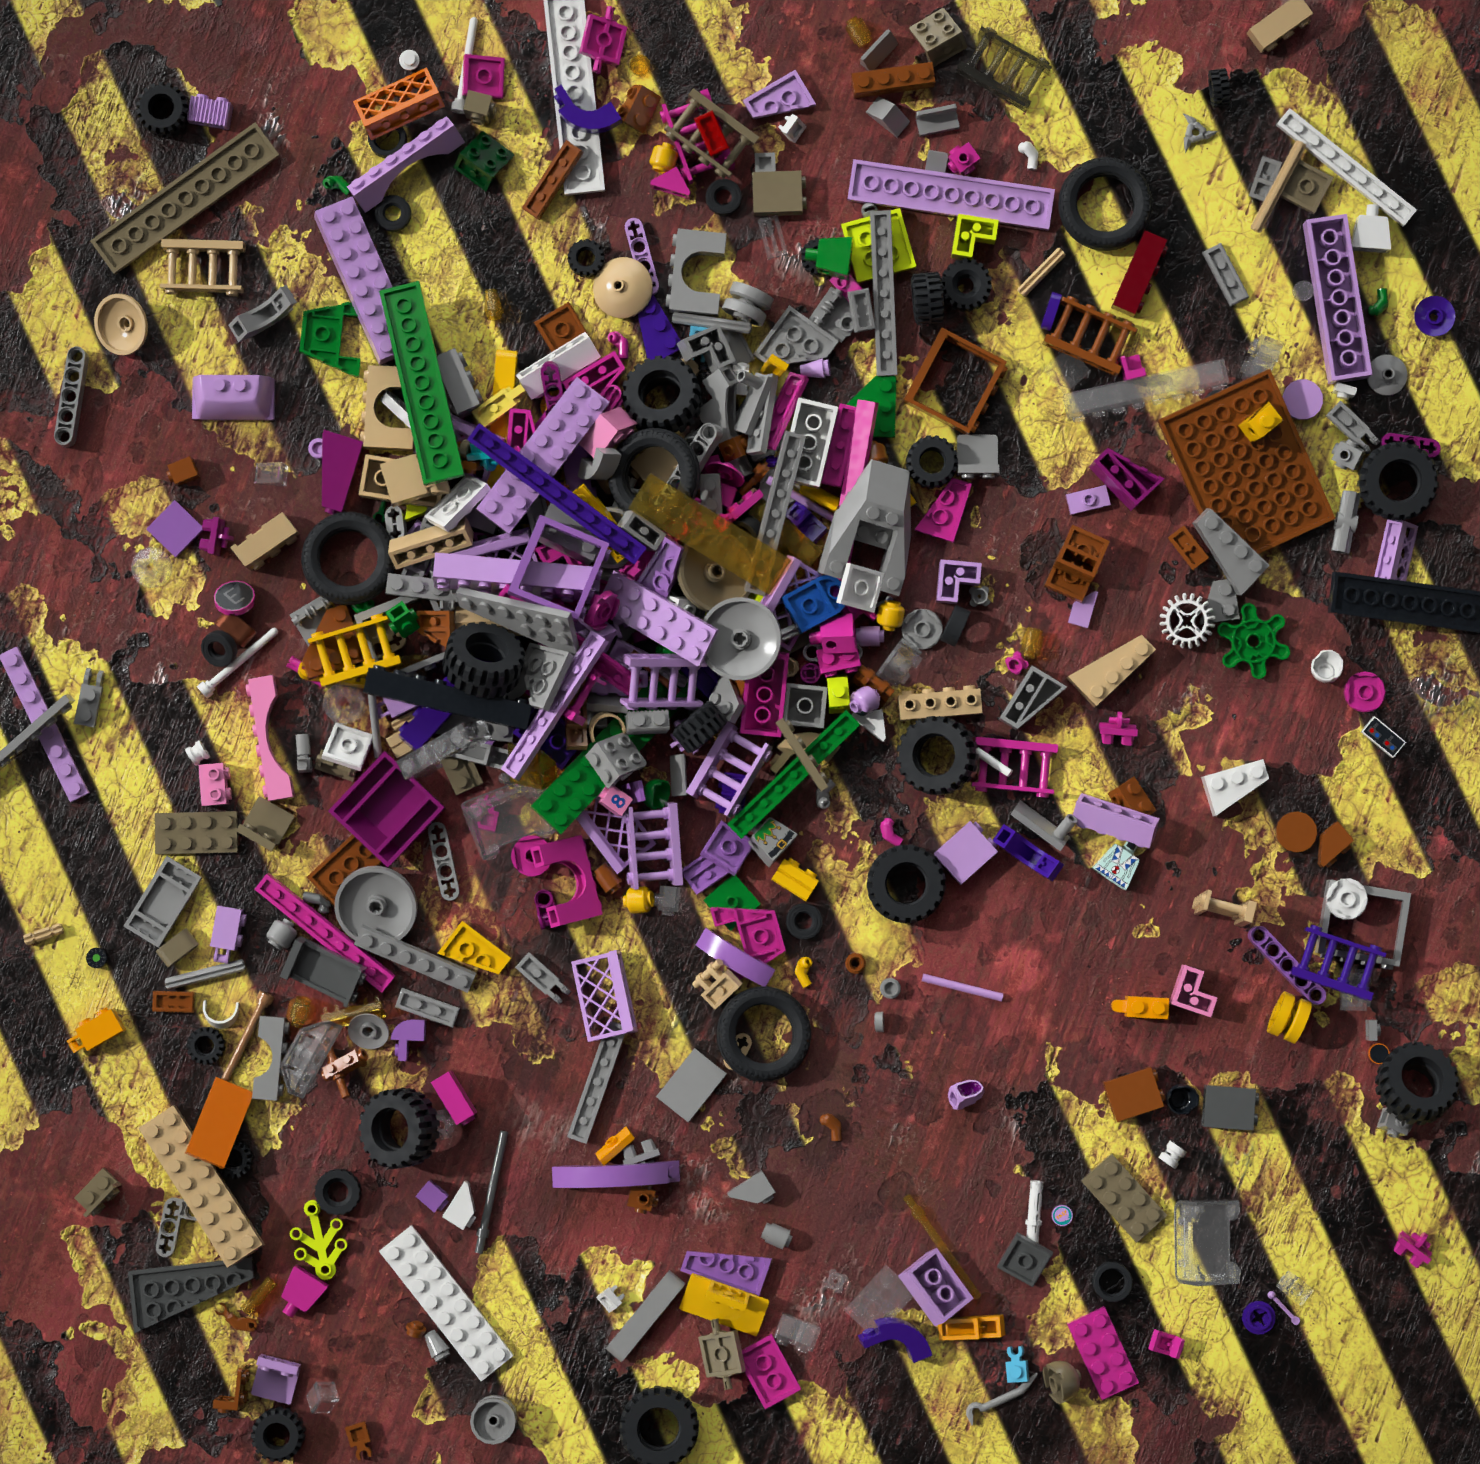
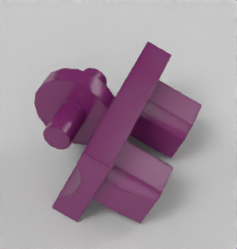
(218, 537)

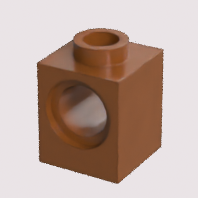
(182, 471)

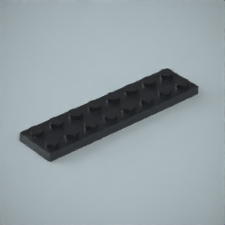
(1404, 602)

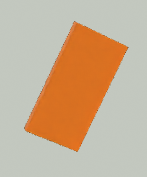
(219, 1123)

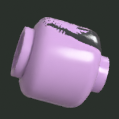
(864, 701)

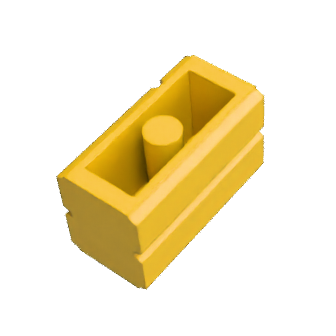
(795, 879)

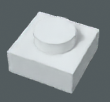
(1344, 391)

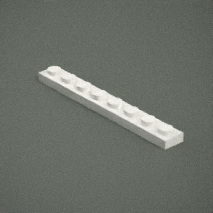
(1346, 167)

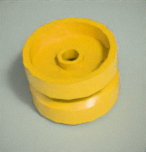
(1289, 1017)

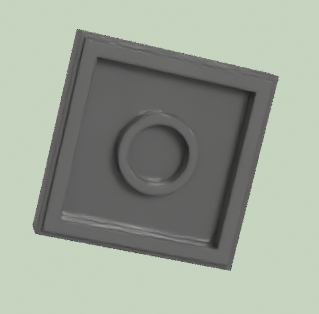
(1025, 1259)

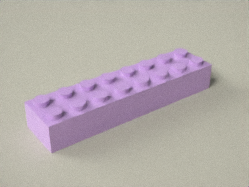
(359, 270)
(1337, 299)
(548, 450)
(492, 575)

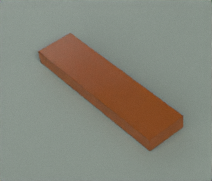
(552, 180)

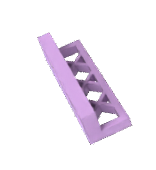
(1391, 548)

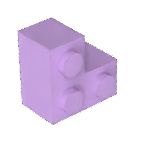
(951, 575)

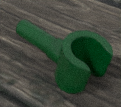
(381, 511)

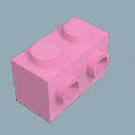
(214, 784)

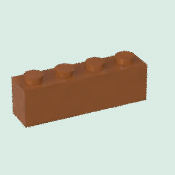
(893, 80)

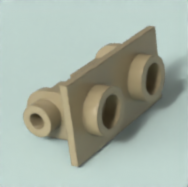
(334, 769)

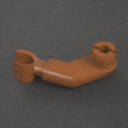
(238, 1323)

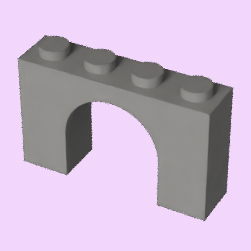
(688, 245)

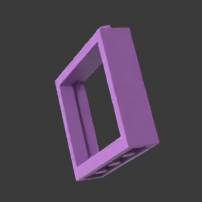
(529, 551)

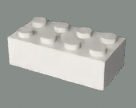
(817, 424)

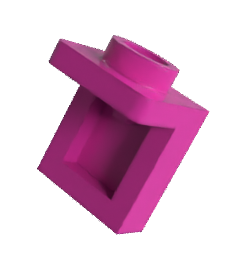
(1166, 1344)

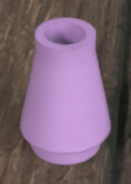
(818, 369)

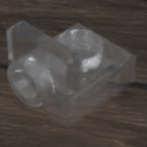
(1294, 1288)

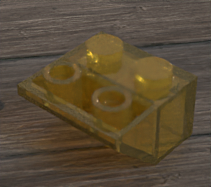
(540, 772)

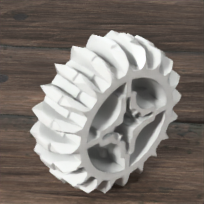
(1199, 633)

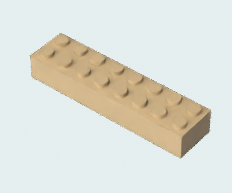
(201, 1188)

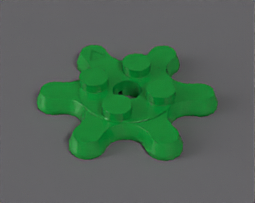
(1266, 634)

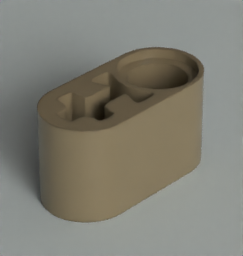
(177, 947)

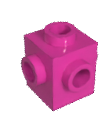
(969, 156)

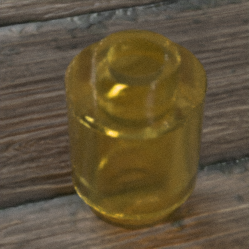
(858, 31)
(1031, 643)

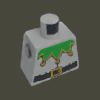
(771, 840)

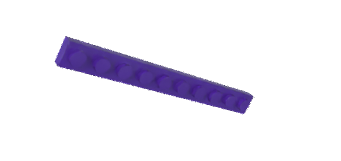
(556, 493)

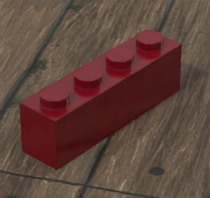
(1139, 273)

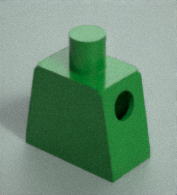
(832, 256)

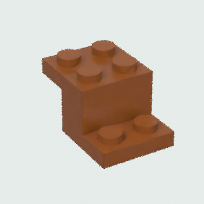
(1076, 563)

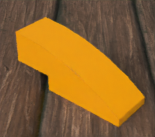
(972, 1327)

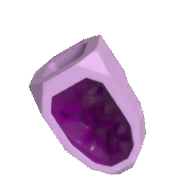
(965, 1093)

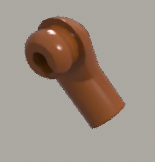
(833, 1124)

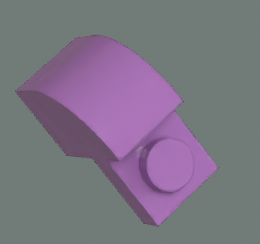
(408, 1031)

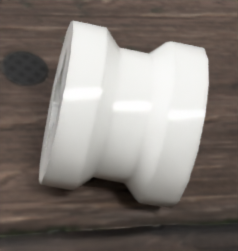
(197, 753)

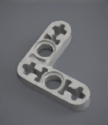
(182, 1212)

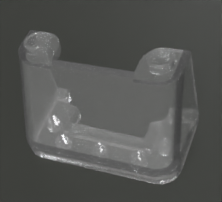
(504, 818)
(1204, 1242)

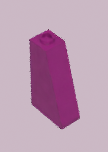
(338, 466)

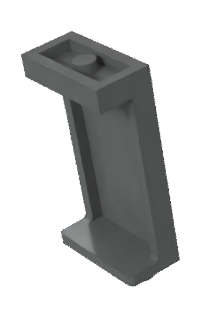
(324, 971)

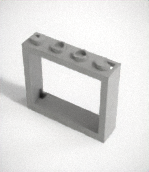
(427, 664)
(1373, 891)

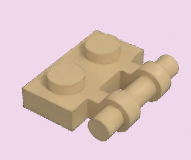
(721, 988)

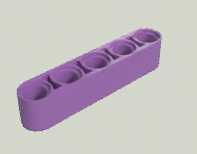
(1277, 960)

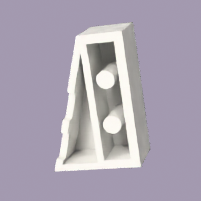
(1232, 784)

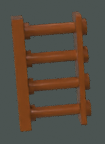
(1091, 356)

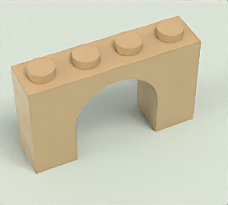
(375, 434)

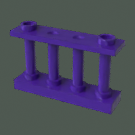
(1342, 982)

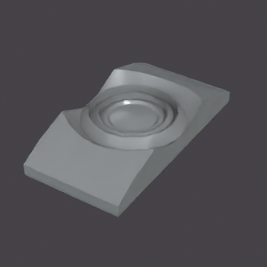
(163, 901)

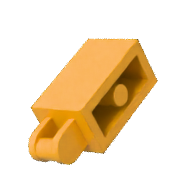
(1142, 1007)
(97, 1030)

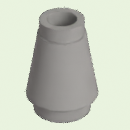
(437, 1347)

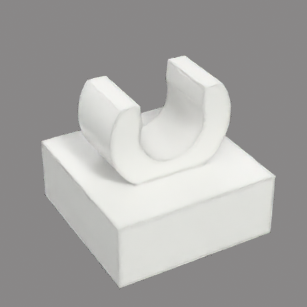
(792, 128)
(609, 1299)

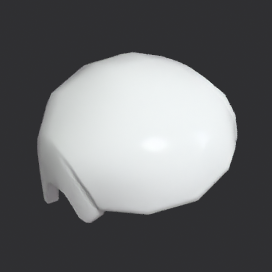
(1327, 666)

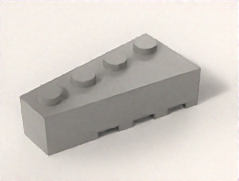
(1235, 557)

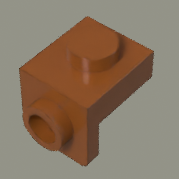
(734, 447)

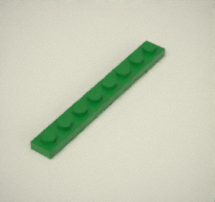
(792, 775)

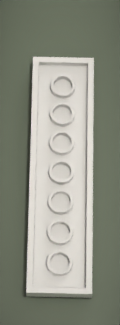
(446, 1303)

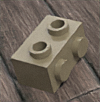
(479, 108)

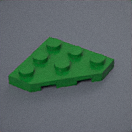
(883, 391)

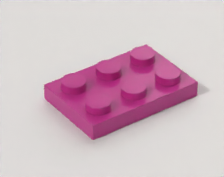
(769, 1371)

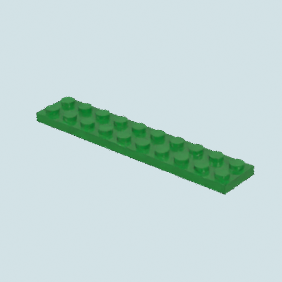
(421, 383)
(579, 781)

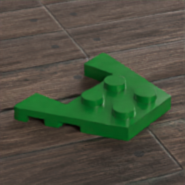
(322, 337)

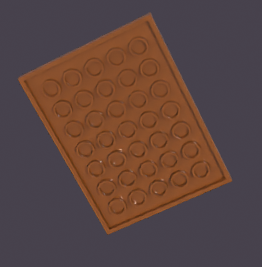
(1257, 486)

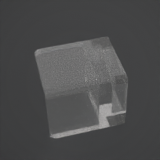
(322, 1397)

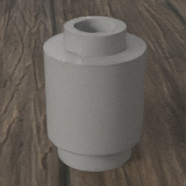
(776, 1235)

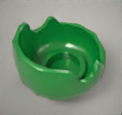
(656, 793)

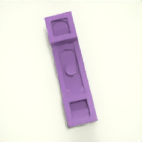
(735, 958)

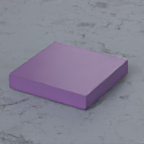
(175, 528)
(726, 848)

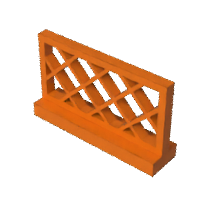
(401, 111)

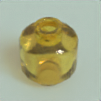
(300, 1011)

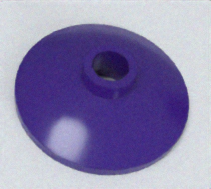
(1441, 308)

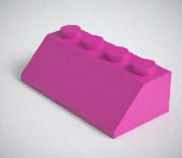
(765, 700)

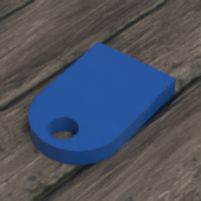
(812, 603)

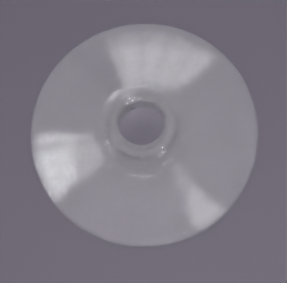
(161, 571)

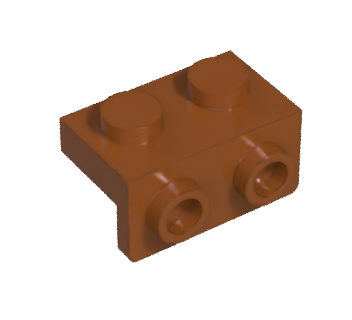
(638, 107)
(1132, 796)

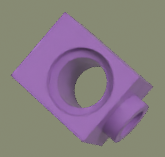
(433, 1196)

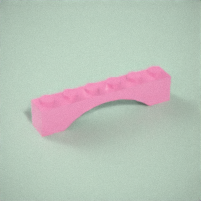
(263, 696)

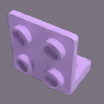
(275, 1379)

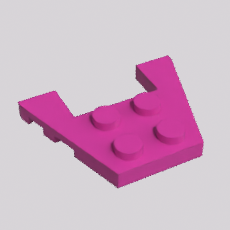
(757, 931)

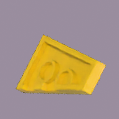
(474, 949)

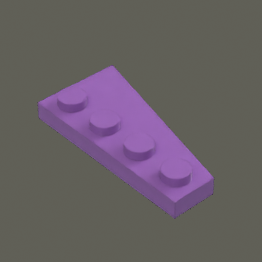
(662, 567)
(733, 1270)

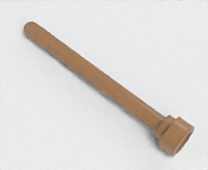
(263, 1001)

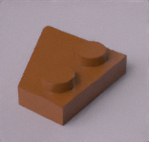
(436, 625)

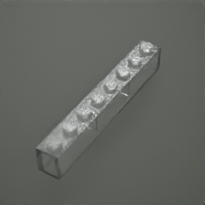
(1145, 389)

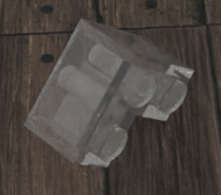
(1263, 356)

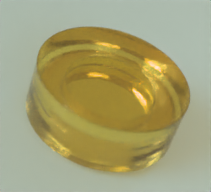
(639, 65)

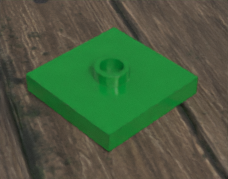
(732, 894)

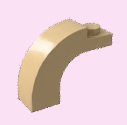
(784, 747)

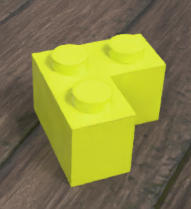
(971, 230)

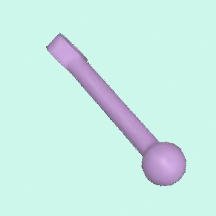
(1294, 1319)

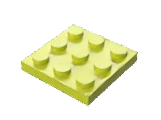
(861, 251)

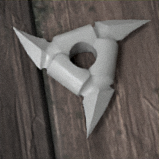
(1189, 137)

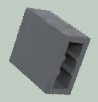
(1229, 1107)

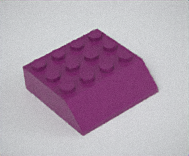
(386, 810)

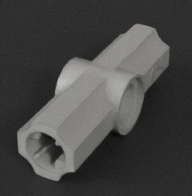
(1345, 522)

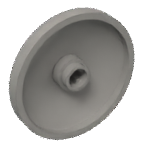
(746, 638)
(378, 900)

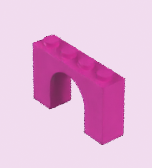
(572, 854)

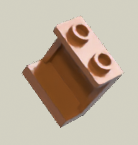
(1134, 1094)

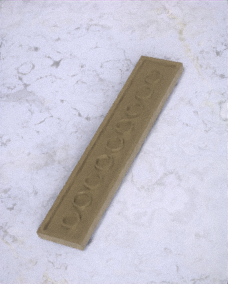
(185, 198)

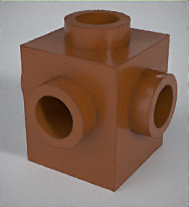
(639, 1205)

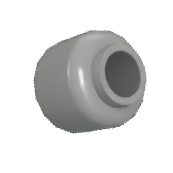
(281, 934)

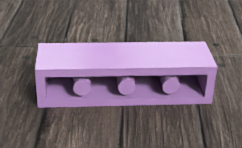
(1115, 820)

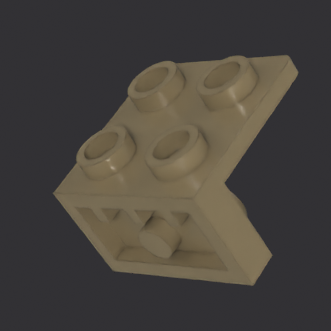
(939, 36)
(266, 824)
(97, 1192)

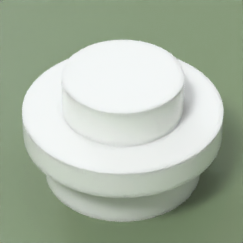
(409, 60)

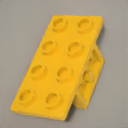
(731, 1305)

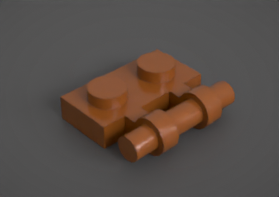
(866, 677)

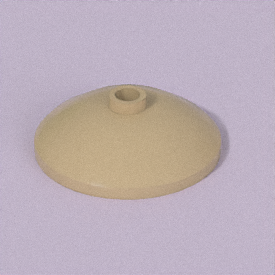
(632, 295)
(113, 327)

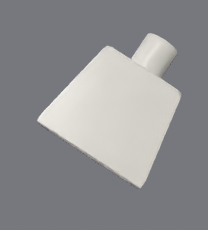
(1371, 232)

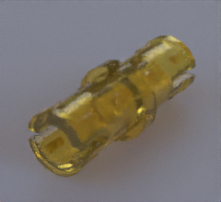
(258, 1296)

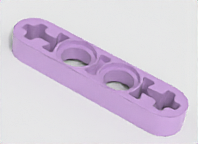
(645, 255)

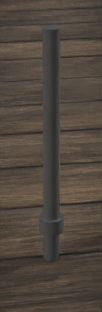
(483, 1231)

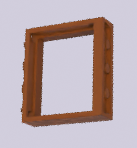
(990, 390)

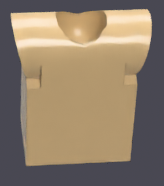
(406, 483)

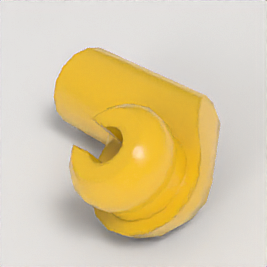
(802, 969)

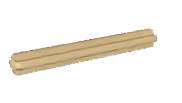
(1278, 186)

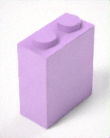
(966, 852)

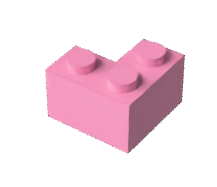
(608, 430)
(1187, 995)

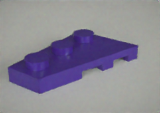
(657, 331)

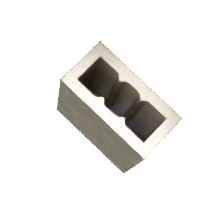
(778, 193)

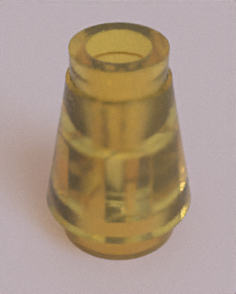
(492, 306)

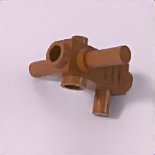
(340, 1067)

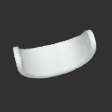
(221, 1024)

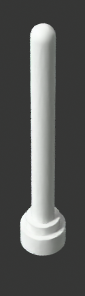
(458, 103)
(209, 686)

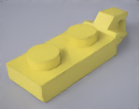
(498, 405)

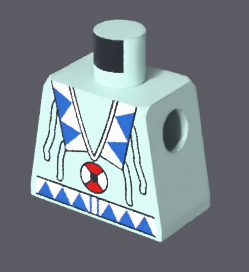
(1118, 864)

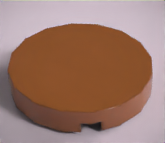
(1296, 831)

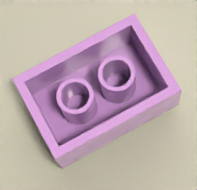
(935, 1287)

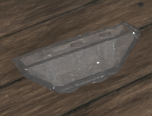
(307, 1055)

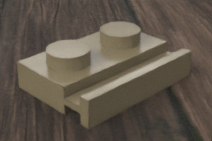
(461, 774)

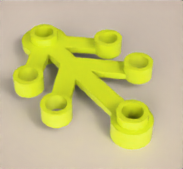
(319, 1244)

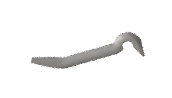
(999, 1400)

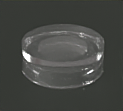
(1303, 291)

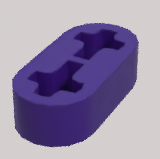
(1051, 311)

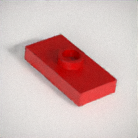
(711, 133)

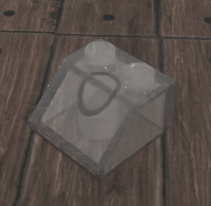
(899, 662)

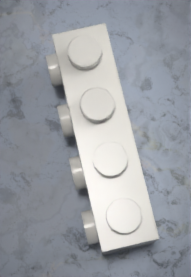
(570, 360)

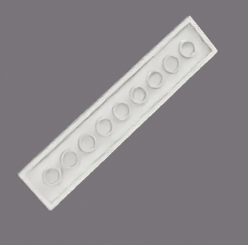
(574, 72)

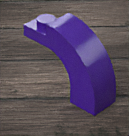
(586, 121)
(1027, 853)
(900, 1330)

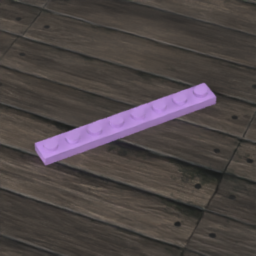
(545, 721)
(51, 737)

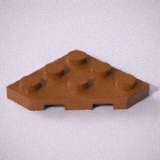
(333, 620)

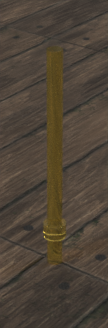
(918, 1213)

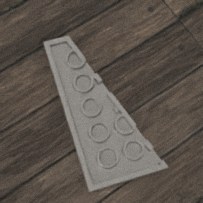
(537, 622)

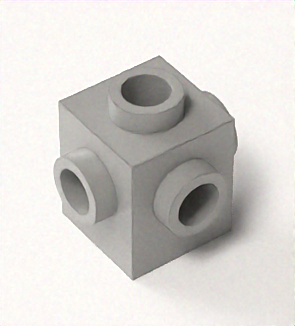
(1354, 457)
(1393, 1126)

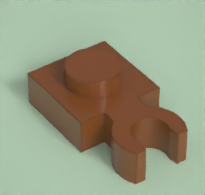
(358, 1436)

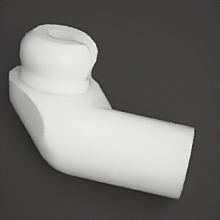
(1032, 154)

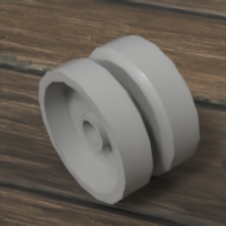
(747, 303)
(487, 1430)

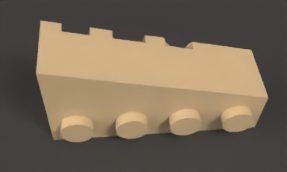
(1105, 674)

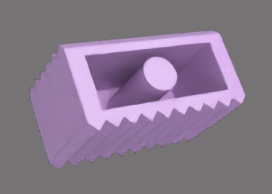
(210, 112)

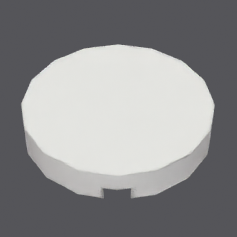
(1346, 899)

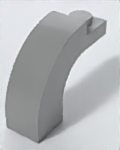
(263, 316)

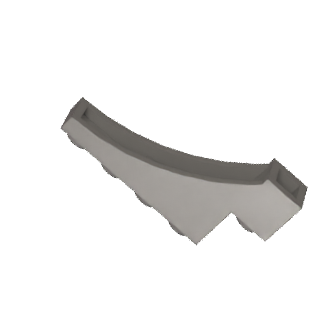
(722, 410)

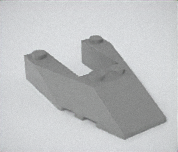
(875, 514)

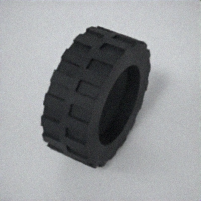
(323, 1198)

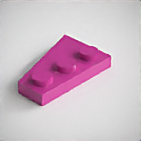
(946, 512)

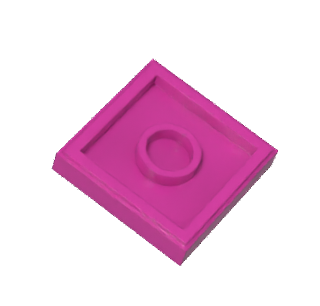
(483, 75)

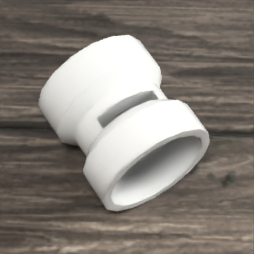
(1172, 1154)

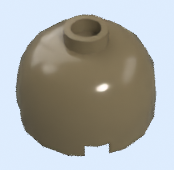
(1062, 1379)

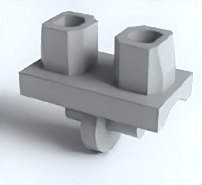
(649, 1151)

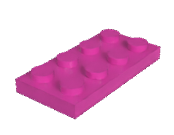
(1102, 1353)

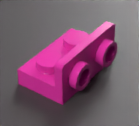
(832, 663)

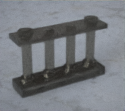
(1003, 89)

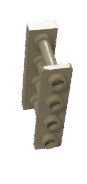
(730, 124)

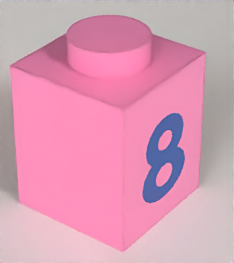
(614, 800)

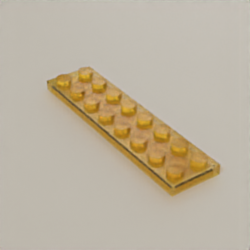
(709, 533)

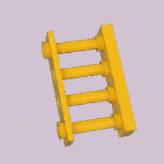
(349, 670)

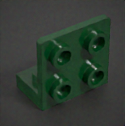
(483, 160)

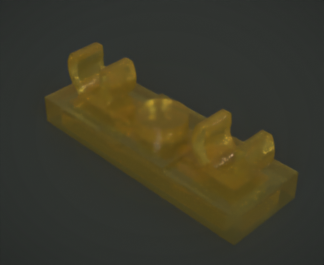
(345, 1015)

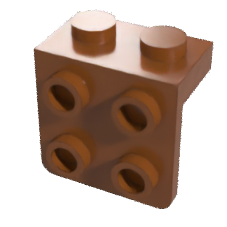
(229, 1403)

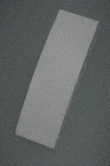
(484, 755)

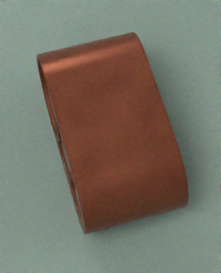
(236, 628)

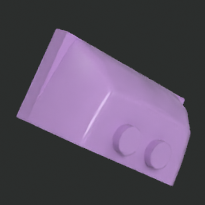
(233, 397)

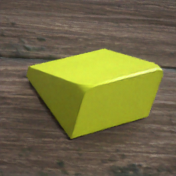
(414, 512)

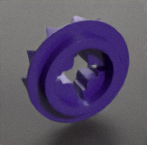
(1268, 1317)

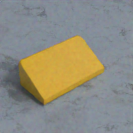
(821, 497)

